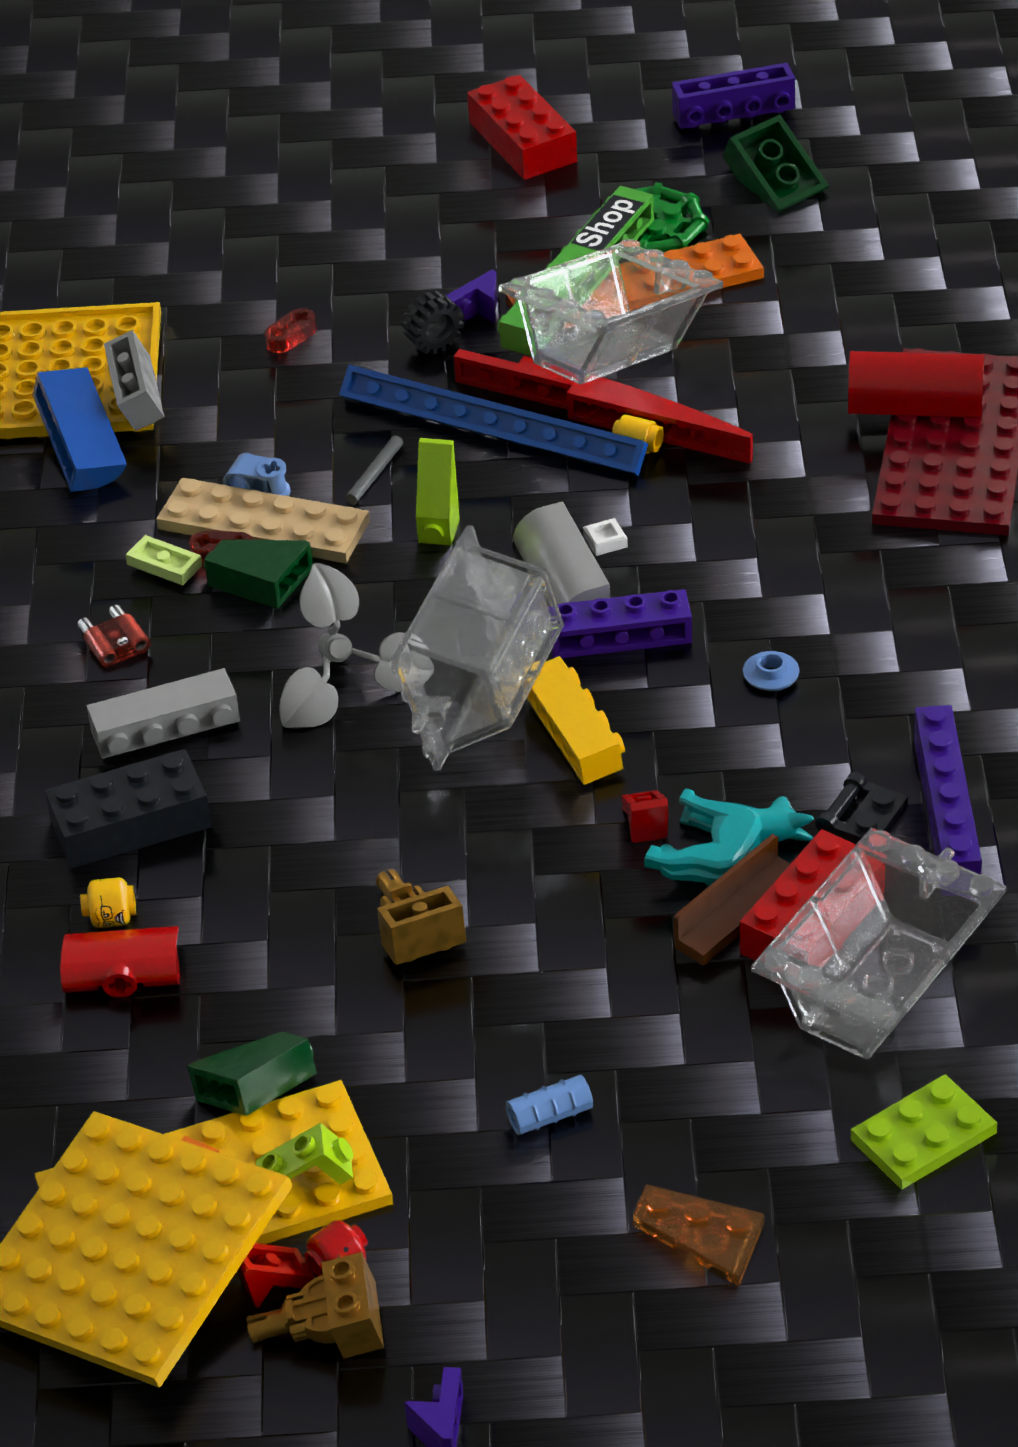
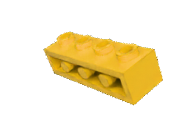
(575, 723)

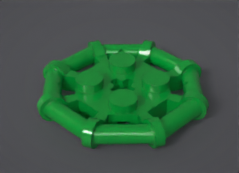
(669, 219)

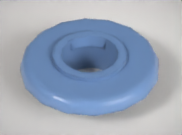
(771, 680)

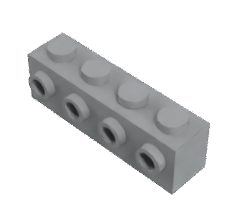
(163, 713)

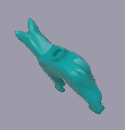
(734, 832)

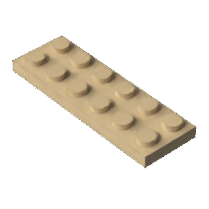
(264, 516)

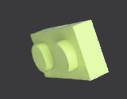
(163, 560)

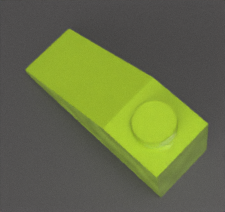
(436, 492)

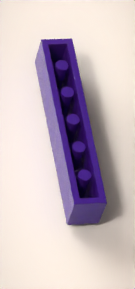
(945, 786)

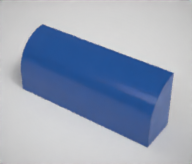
(78, 428)

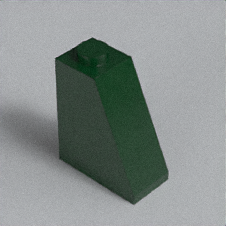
(259, 568)
(253, 1072)

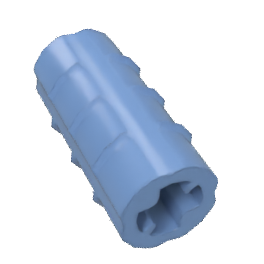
(549, 1104)

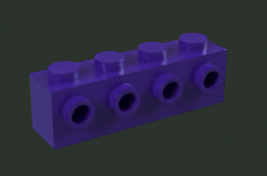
(733, 95)
(624, 624)

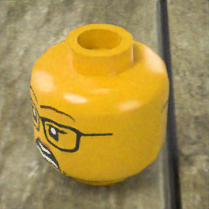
(108, 902)

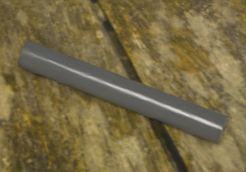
(374, 470)

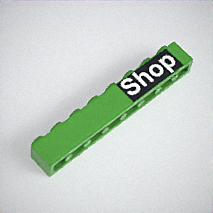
(621, 217)

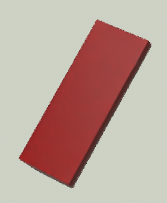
(915, 384)

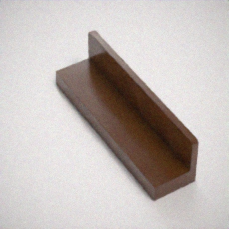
(715, 914)

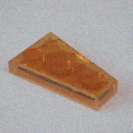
(706, 1228)

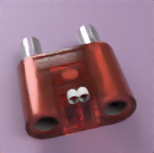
(115, 639)

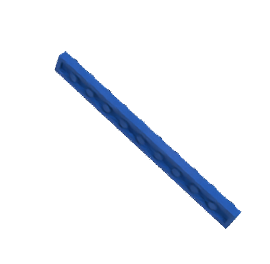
(494, 419)

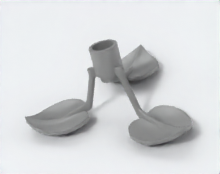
(324, 601)

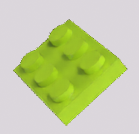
(923, 1131)

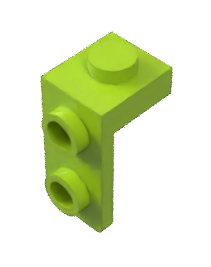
(311, 1148)

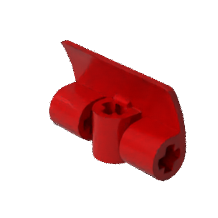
(119, 960)

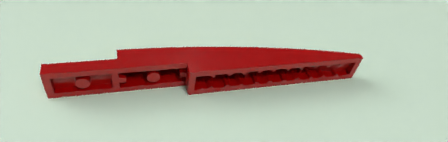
(604, 402)

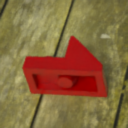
(646, 815)
(272, 1266)

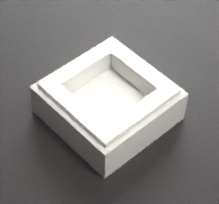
(605, 537)

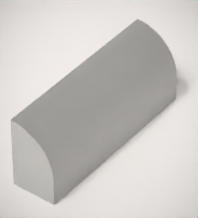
(553, 542)

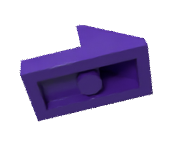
(478, 297)
(438, 1421)

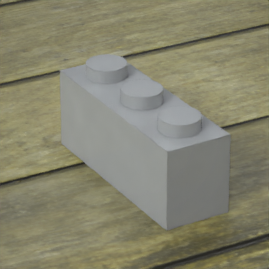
(133, 380)

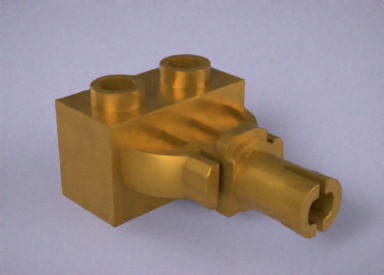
(417, 921)
(329, 1309)

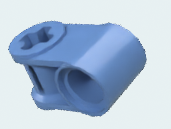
(258, 474)

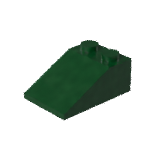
(774, 164)

